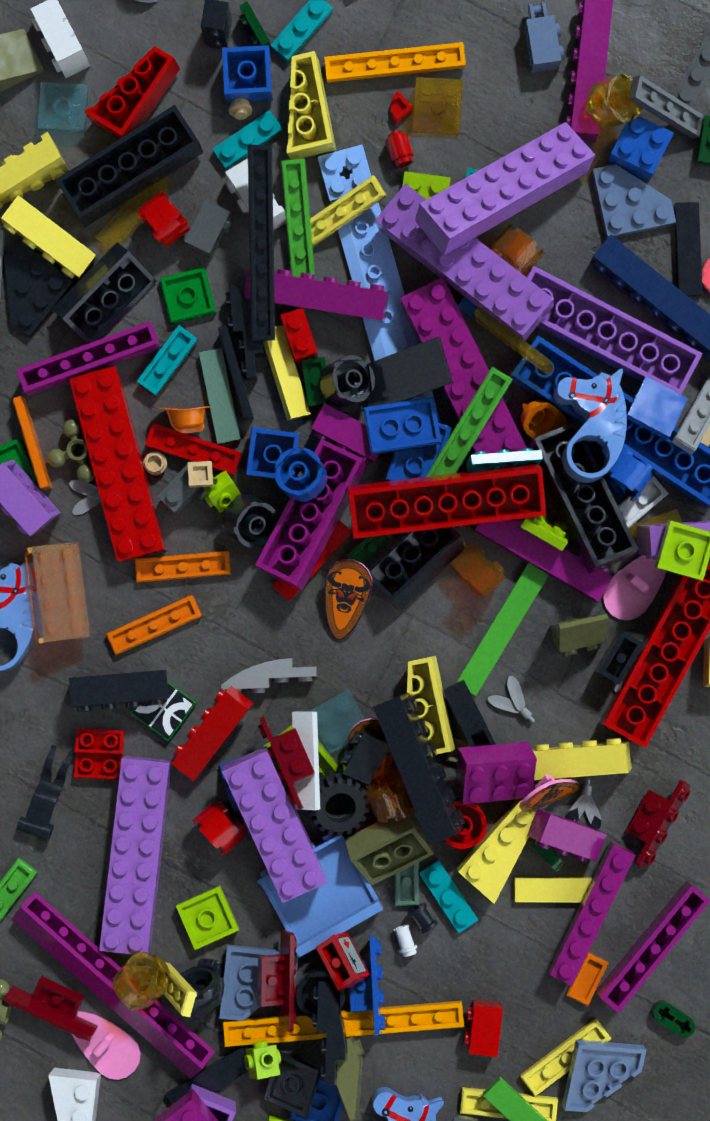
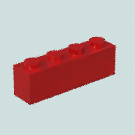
(212, 733)

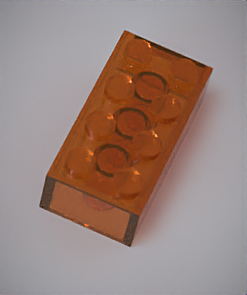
(57, 592)

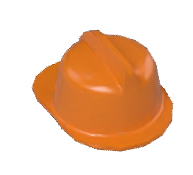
(541, 418)
(186, 419)

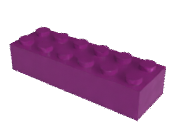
(308, 525)

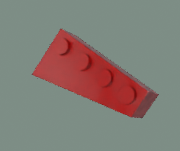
(134, 95)

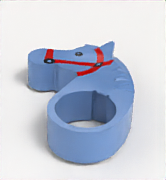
(604, 410)
(16, 610)
(403, 1108)

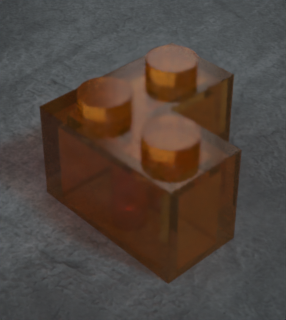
(477, 571)

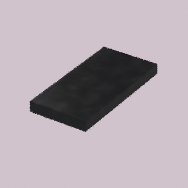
(410, 373)

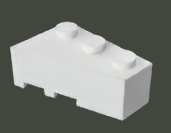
(59, 38)
(238, 182)
(75, 1094)

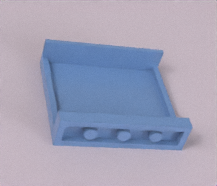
(330, 907)

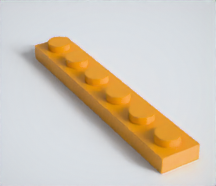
(395, 62)

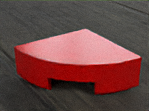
(400, 108)

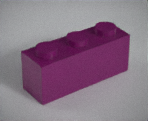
(344, 432)
(566, 836)

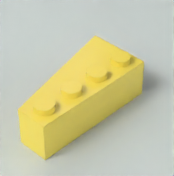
(309, 116)
(30, 169)
(47, 237)
(426, 687)
(584, 759)
(495, 856)

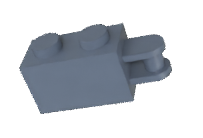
(542, 40)

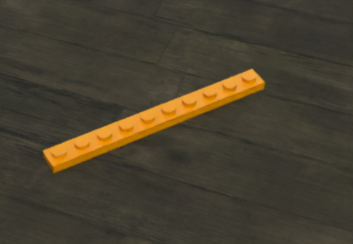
(357, 1023)

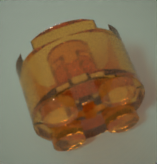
(517, 249)
(389, 796)

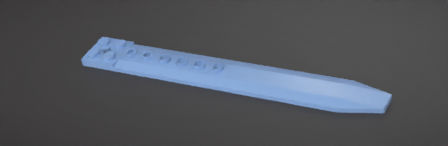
(369, 255)

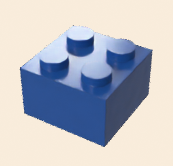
(247, 73)
(640, 147)
(266, 448)

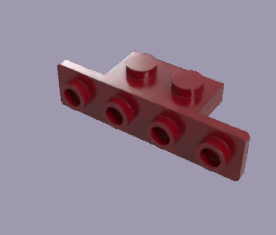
(291, 756)
(654, 819)
(277, 980)
(54, 1005)

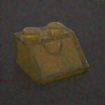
(437, 105)

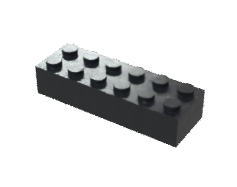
(130, 165)
(584, 507)
(419, 768)

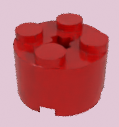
(164, 218)
(219, 827)
(476, 827)

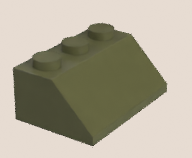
(388, 848)

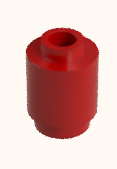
(399, 149)

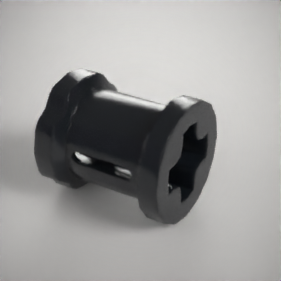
(422, 918)

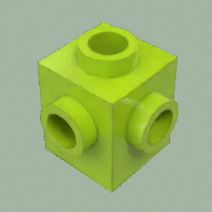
(222, 492)
(262, 1060)

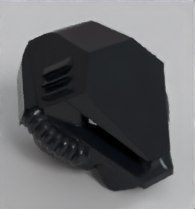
(208, 988)

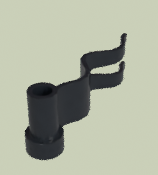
(44, 799)

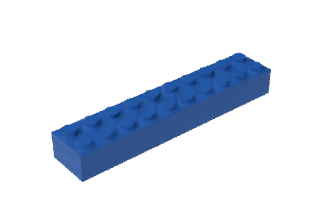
(670, 463)

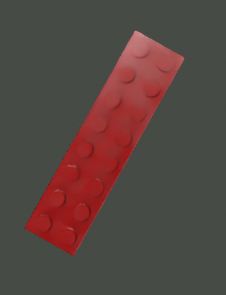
(117, 464)
(446, 500)
(661, 661)

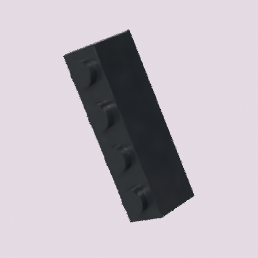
(104, 294)
(414, 562)

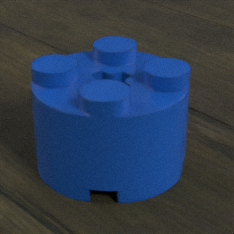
(302, 461)
(628, 476)

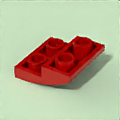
(98, 753)

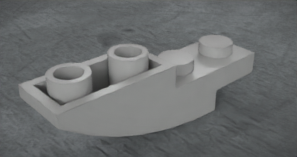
(258, 676)

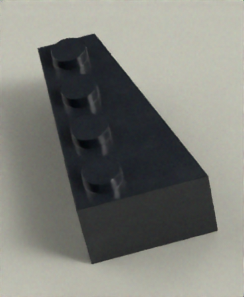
(118, 689)

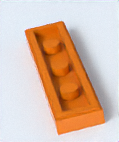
(32, 443)
(182, 566)
(154, 624)

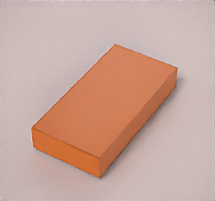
(587, 979)

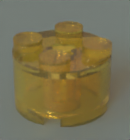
(610, 101)
(141, 980)

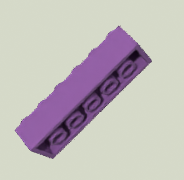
(274, 824)

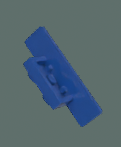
(366, 993)

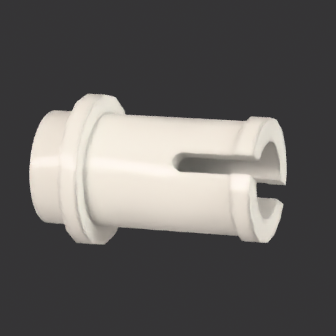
(405, 941)

